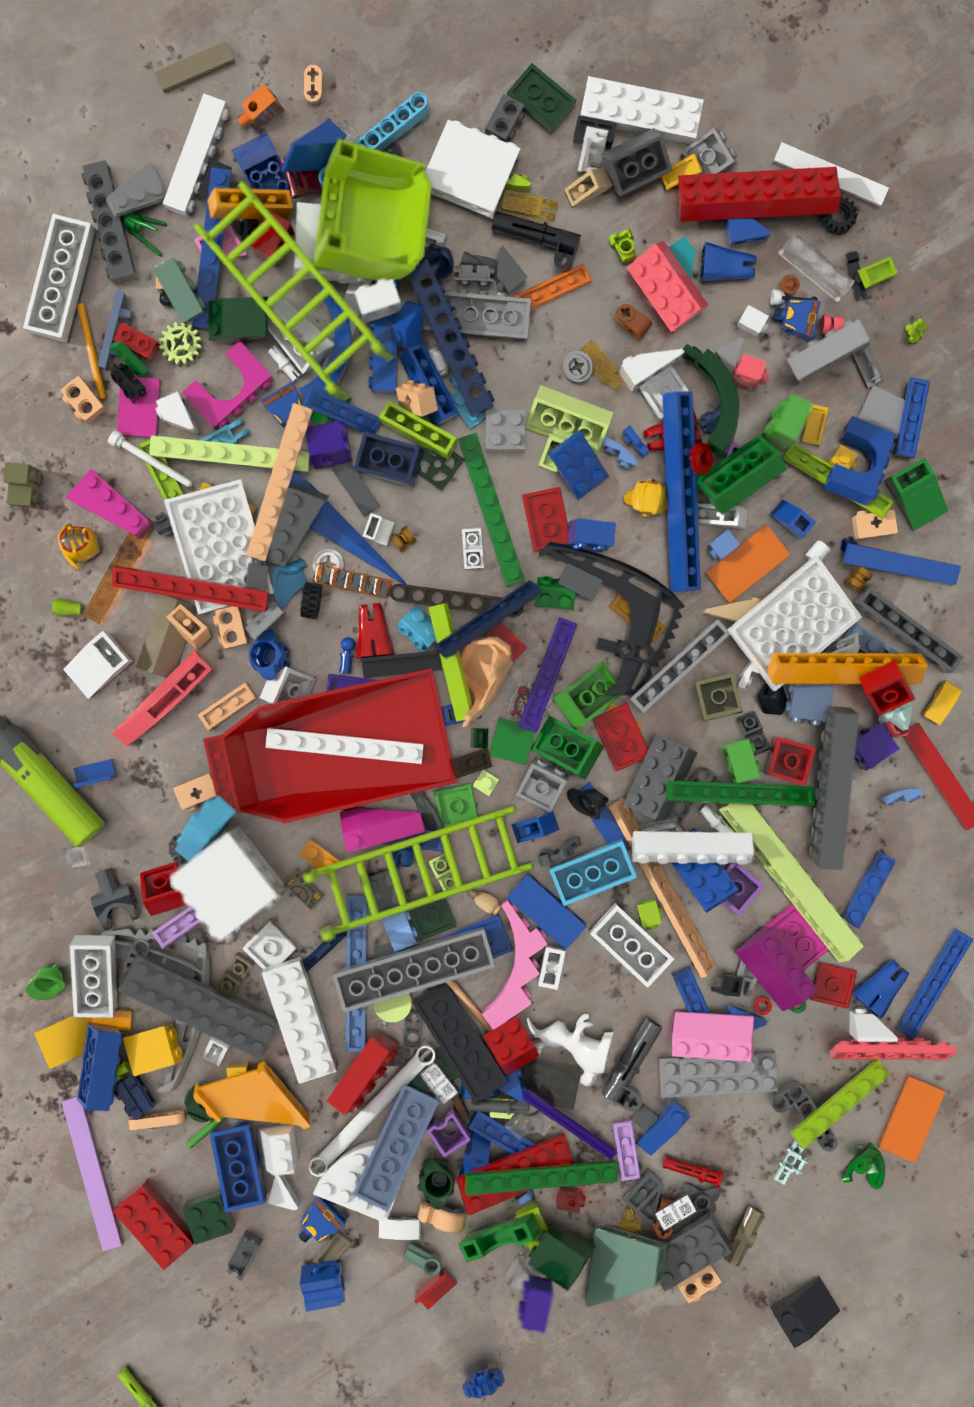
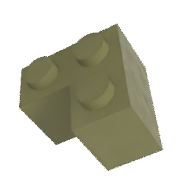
(22, 484)

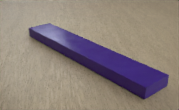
(547, 675)

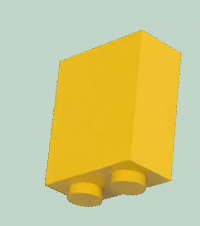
(153, 1049)

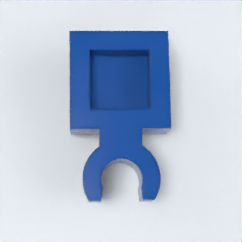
(633, 439)

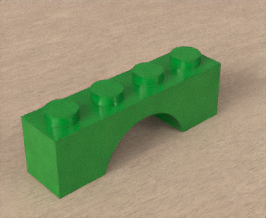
(517, 1231)

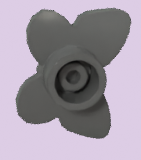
(702, 1199)

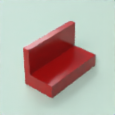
(435, 1288)

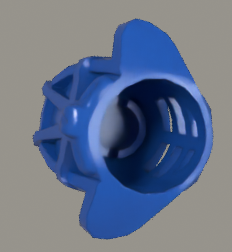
(268, 655)

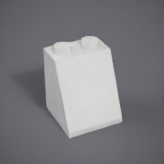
(277, 1148)

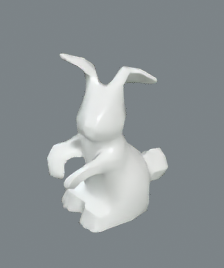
(588, 1052)

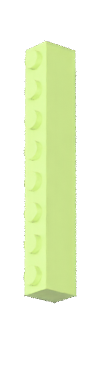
(221, 452)

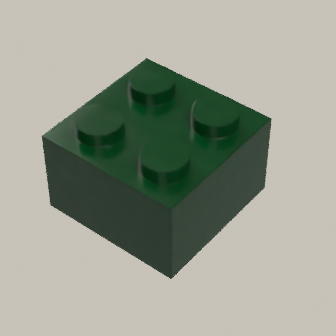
(208, 1217)

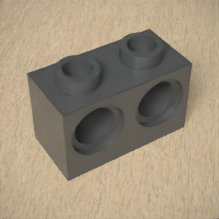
(501, 118)

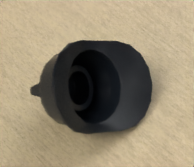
(587, 802)

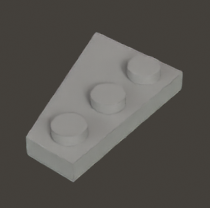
(137, 192)

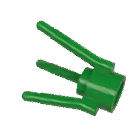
(136, 223)

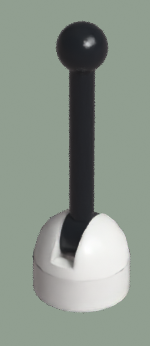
(778, 297)

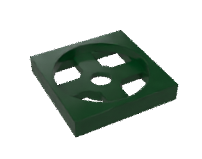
(458, 460)

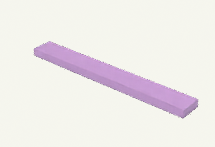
(92, 1174)

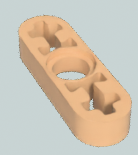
(157, 1120)

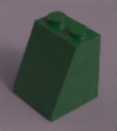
(560, 1256)

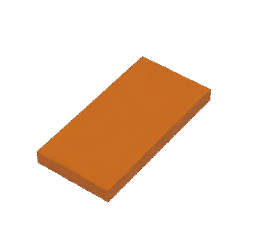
(747, 563)
(911, 1119)

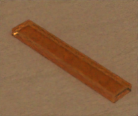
(105, 593)

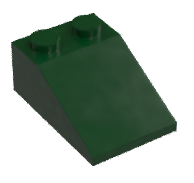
(236, 320)

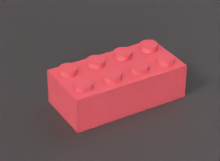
(667, 286)

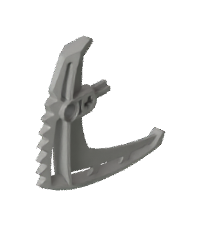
(127, 950)

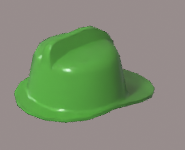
(46, 983)

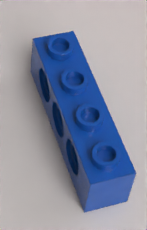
(423, 370)

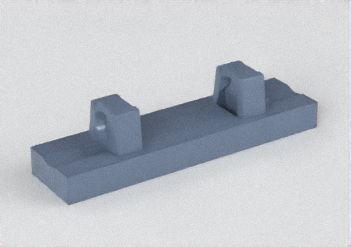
(116, 314)

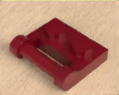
(308, 182)

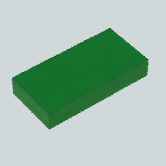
(129, 358)

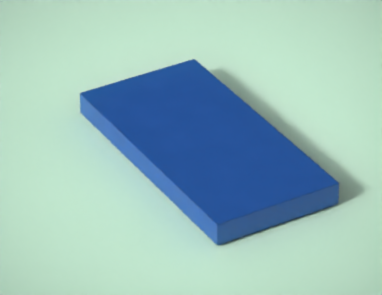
(495, 933)

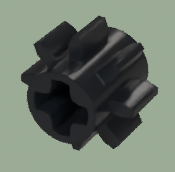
(246, 227)

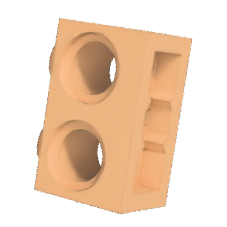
(85, 398)
(236, 625)
(701, 1285)

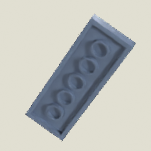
(395, 1147)

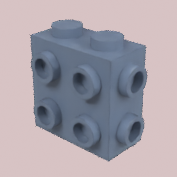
(809, 702)

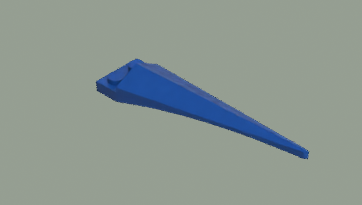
(336, 529)

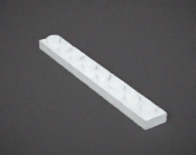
(344, 745)

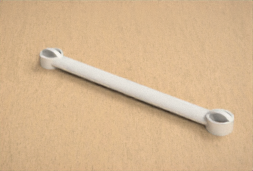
(372, 1110)

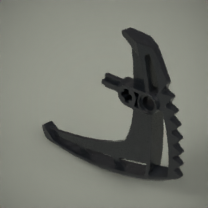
(643, 613)

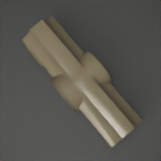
(744, 1235)

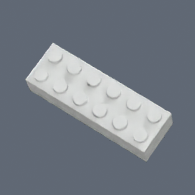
(642, 109)
(59, 278)
(300, 1020)

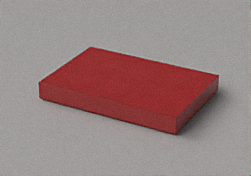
(546, 517)
(621, 736)

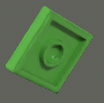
(455, 804)

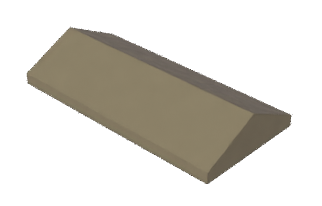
(163, 642)

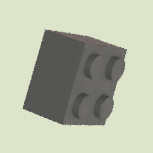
(384, 890)

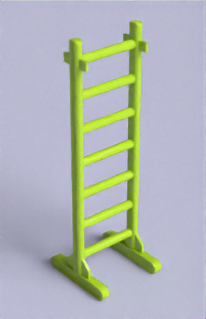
(334, 389)
(328, 932)

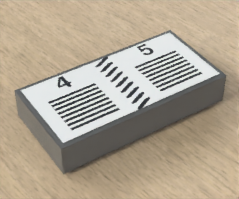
(675, 1212)

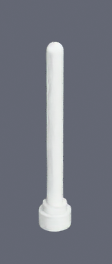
(117, 439)

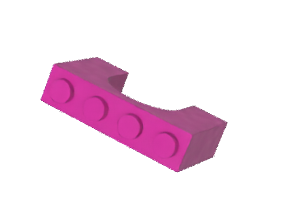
(254, 380)

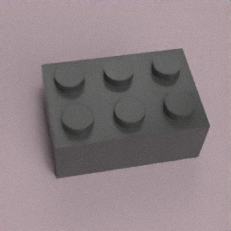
(637, 162)

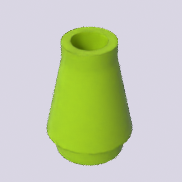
(65, 607)

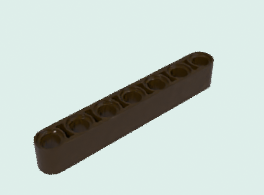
(447, 596)

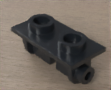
(132, 389)

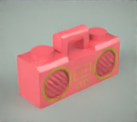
(750, 373)

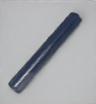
(322, 950)

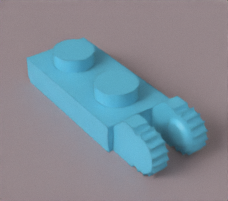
(461, 406)
(225, 435)

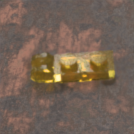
(527, 204)

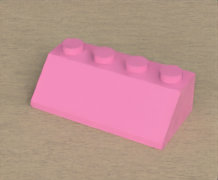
(713, 1036)

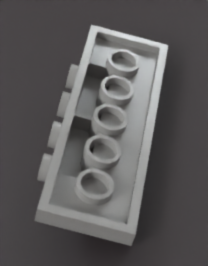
(485, 313)
(717, 1077)

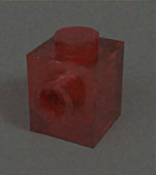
(570, 1199)

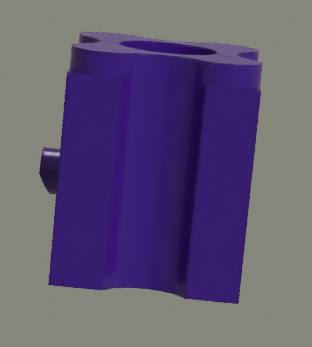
(328, 444)
(873, 746)

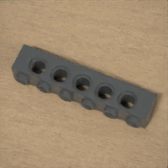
(126, 270)
(908, 630)

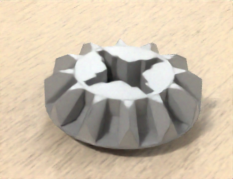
(570, 362)

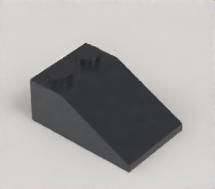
(805, 1312)

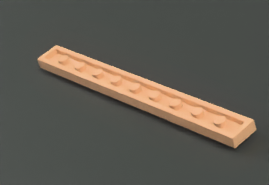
(667, 895)

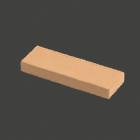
(227, 706)

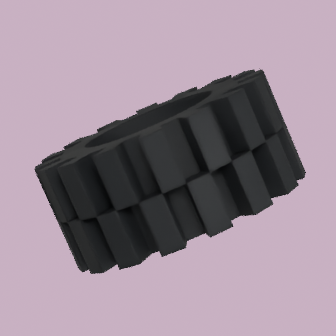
(840, 227)
(311, 600)

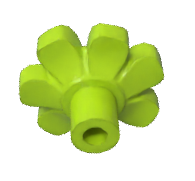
(916, 330)

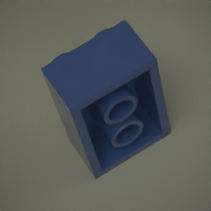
(388, 459)

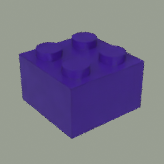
(536, 1303)

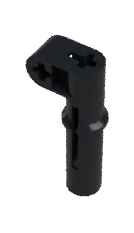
(564, 239)

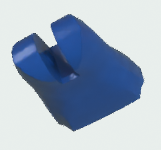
(724, 263)
(881, 988)

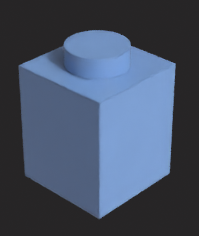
(722, 545)

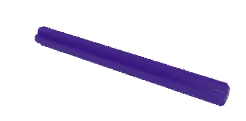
(569, 1124)

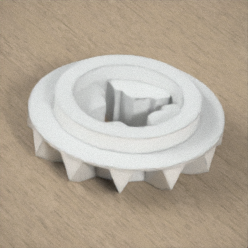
(335, 558)

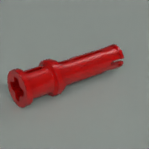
(669, 1163)

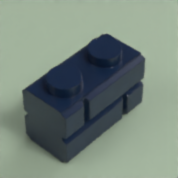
(134, 1096)

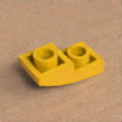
(943, 702)

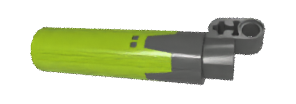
(47, 786)

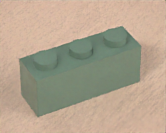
(180, 290)

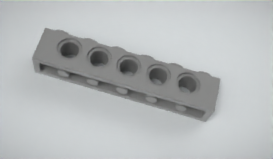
(679, 666)

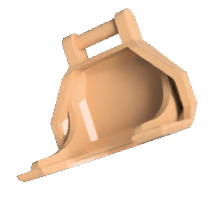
(485, 668)

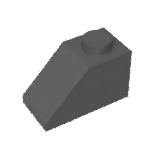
(508, 272)

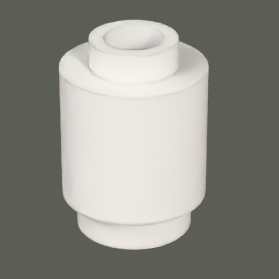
(439, 361)

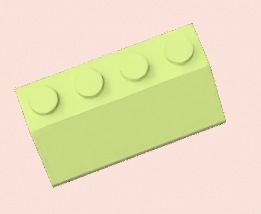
(565, 415)

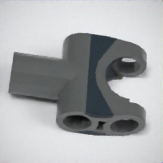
(111, 897)

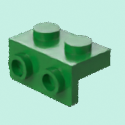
(553, 594)

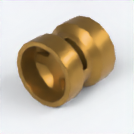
(403, 539)
(859, 578)

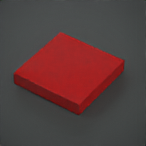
(834, 984)

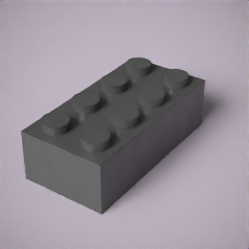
(662, 763)
(694, 1249)

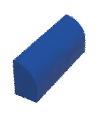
(547, 910)

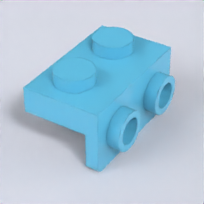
(418, 628)

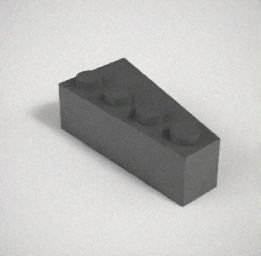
(294, 521)

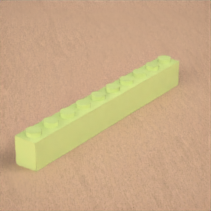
(794, 881)

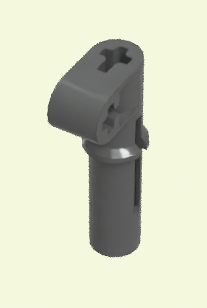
(619, 1081)

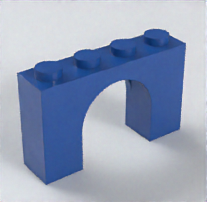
(877, 445)

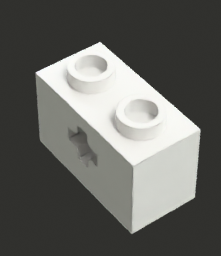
(551, 967)

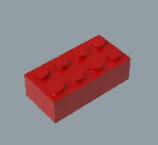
(363, 1073)
(154, 1224)

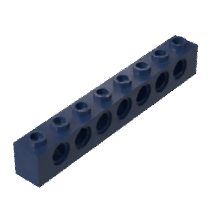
(428, 271)

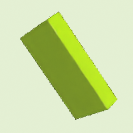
(878, 272)

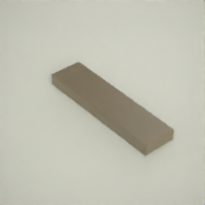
(194, 66)

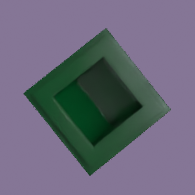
(479, 738)

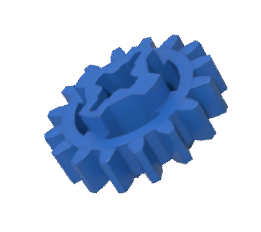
(483, 1383)

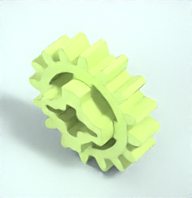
(183, 336)

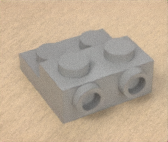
(712, 152)
(264, 620)
(542, 784)

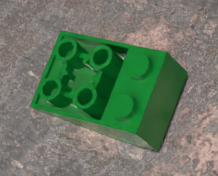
(918, 493)

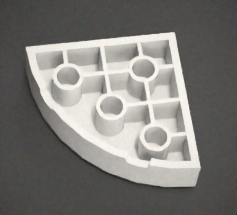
(342, 1177)

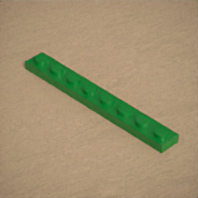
(491, 509)
(740, 793)
(540, 1177)

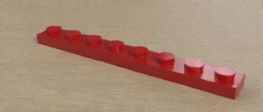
(190, 588)

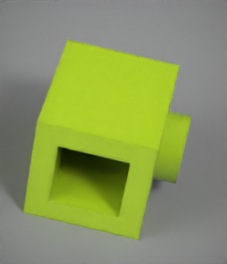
(649, 914)

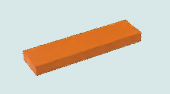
(556, 286)

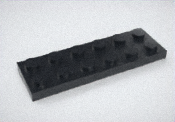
(460, 1042)

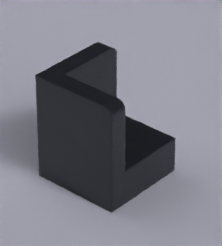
(772, 701)
(730, 986)

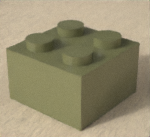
(719, 697)

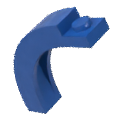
(342, 342)

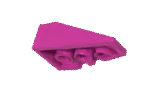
(376, 826)

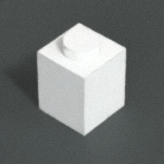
(753, 321)

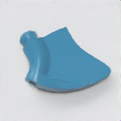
(288, 581)

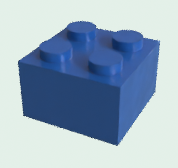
(592, 534)

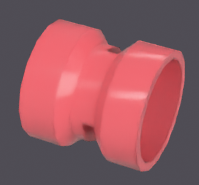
(829, 323)

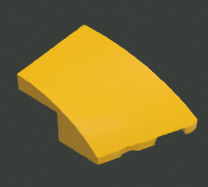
(63, 1040)

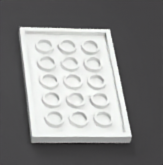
(214, 536)
(795, 618)

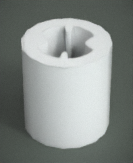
(818, 549)

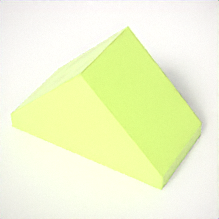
(545, 461)

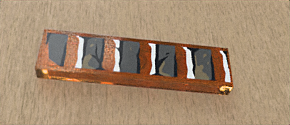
(352, 581)

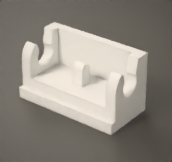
(592, 149)

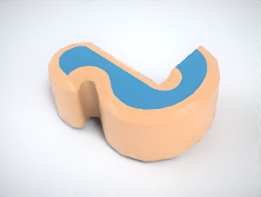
(444, 1218)

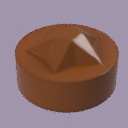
(789, 285)

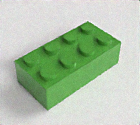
(786, 422)

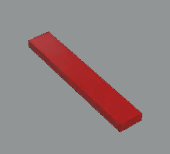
(941, 775)

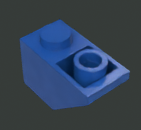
(793, 519)
(514, 1086)

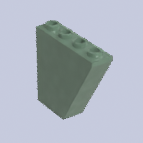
(623, 1264)

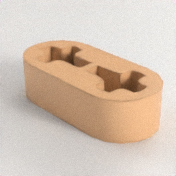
(308, 84)

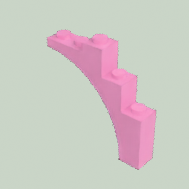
(513, 996)

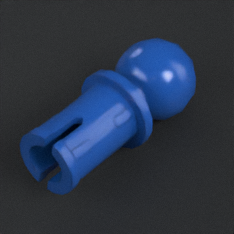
(347, 644)

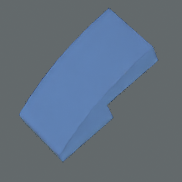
(625, 457)
(906, 795)

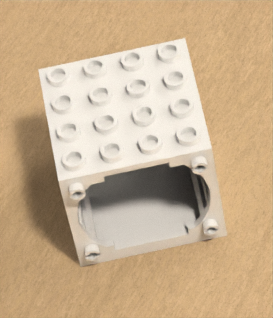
(228, 884)

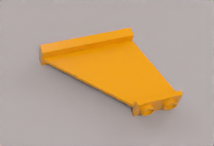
(252, 1096)

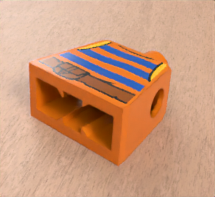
(260, 107)

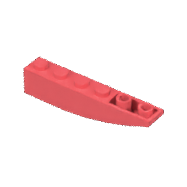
(163, 698)

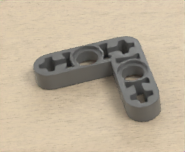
(402, 1051)

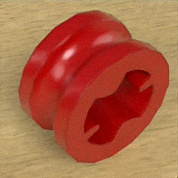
(761, 999)

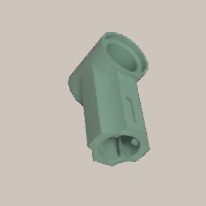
(420, 1258)

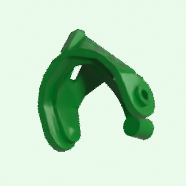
(862, 1163)

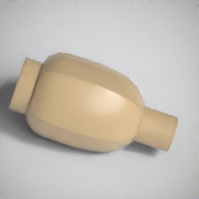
(485, 902)

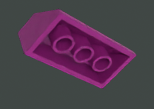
(776, 969)

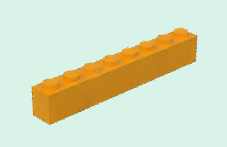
(839, 667)

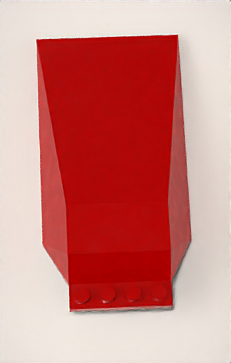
(309, 784)

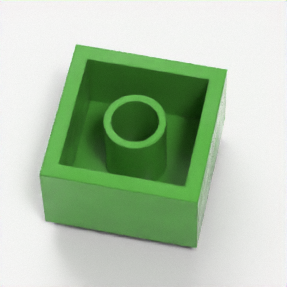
(741, 760)

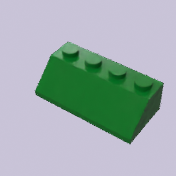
(741, 474)

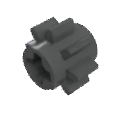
(163, 524)

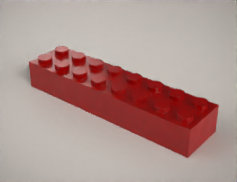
(758, 194)

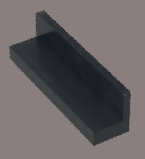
(400, 664)

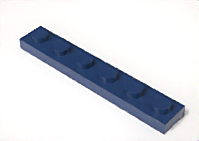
(488, 619)

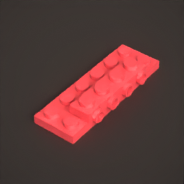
(901, 1050)

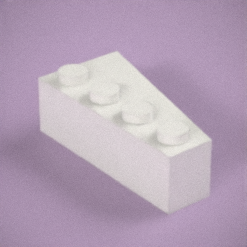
(303, 331)

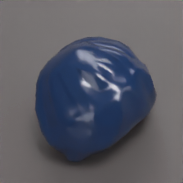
(441, 258)

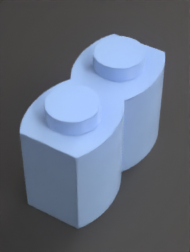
(400, 930)

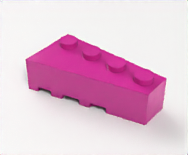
(105, 501)

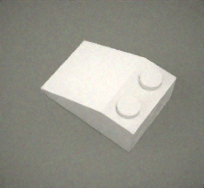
(645, 366)

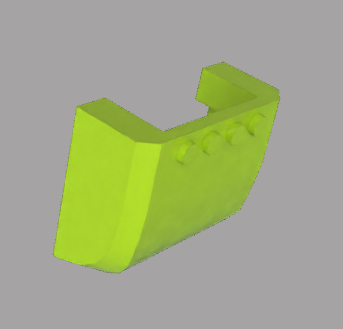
(372, 213)

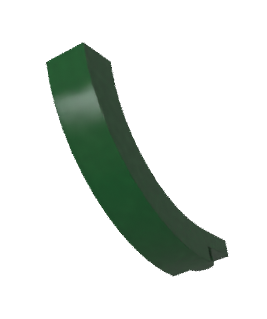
(728, 395)

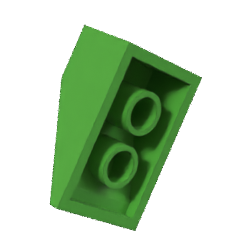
(586, 696)

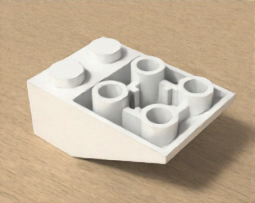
(97, 664)

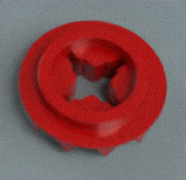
(705, 456)

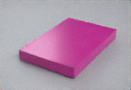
(140, 418)
(797, 936)

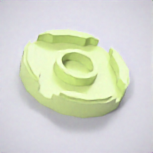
(394, 1009)

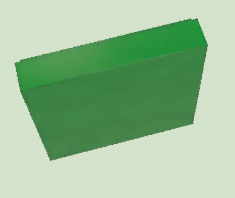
(511, 742)

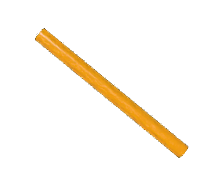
(91, 351)

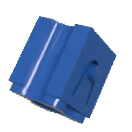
(322, 1285)

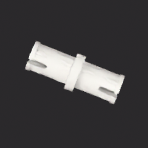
(285, 363)
(716, 821)

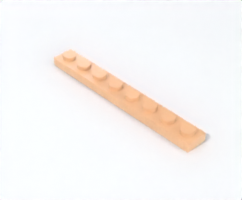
(279, 481)

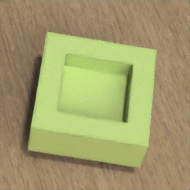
(485, 782)

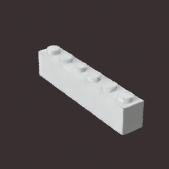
(196, 155)
(692, 847)

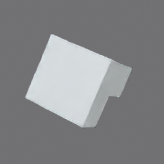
(378, 529)

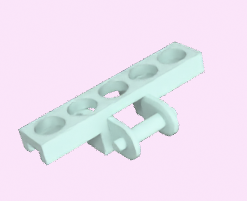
(797, 1155)

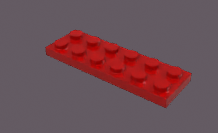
(546, 1153)

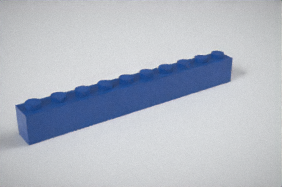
(681, 491)

